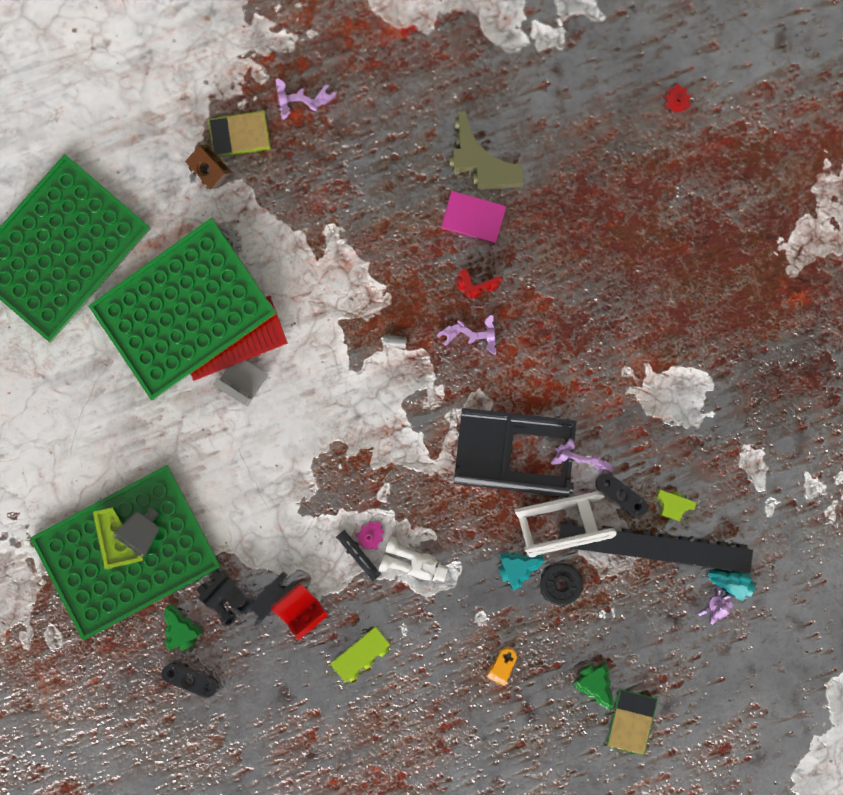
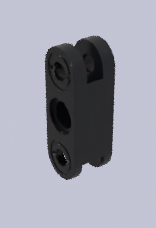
(630, 500)
(264, 602)
(179, 679)

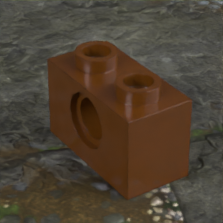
(218, 170)

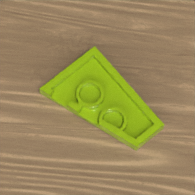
(112, 550)

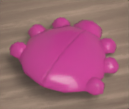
(370, 535)

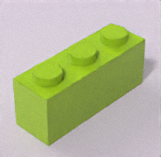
(361, 654)

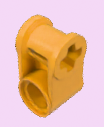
(501, 669)

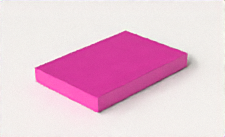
(473, 217)

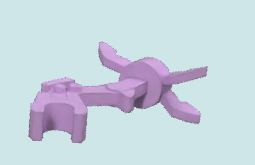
(321, 99)
(452, 332)
(564, 453)
(719, 606)

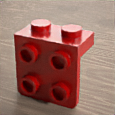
(464, 283)
(299, 611)

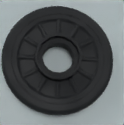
(573, 587)

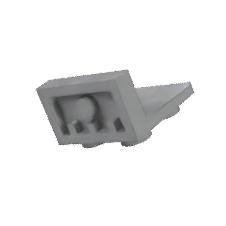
(241, 382)

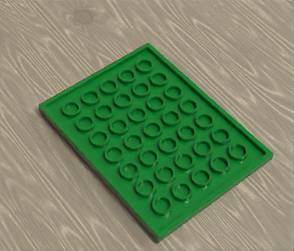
(63, 246)
(182, 309)
(106, 596)

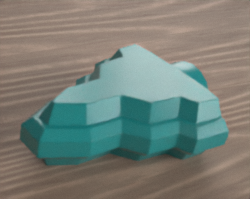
(518, 567)
(734, 582)

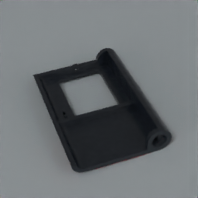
(486, 452)

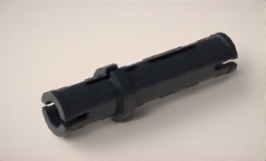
(343, 537)

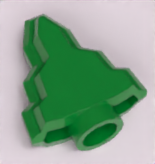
(180, 630)
(596, 684)

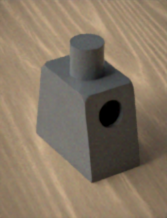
(138, 532)

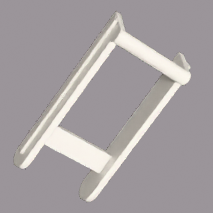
(583, 503)

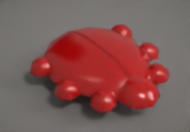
(678, 99)

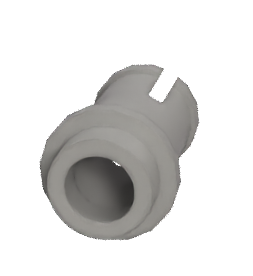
(394, 341)

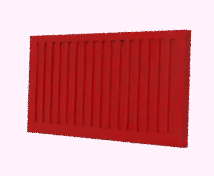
(257, 342)

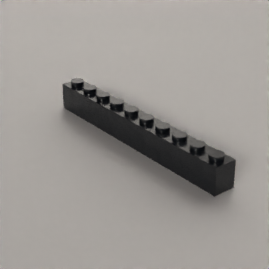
(665, 548)

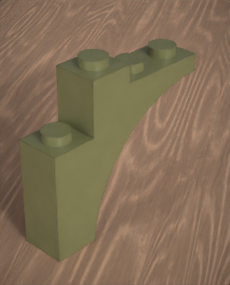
(490, 171)

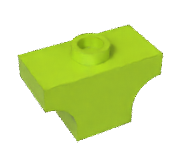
(674, 504)

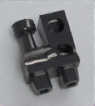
(222, 591)

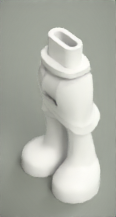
(422, 565)

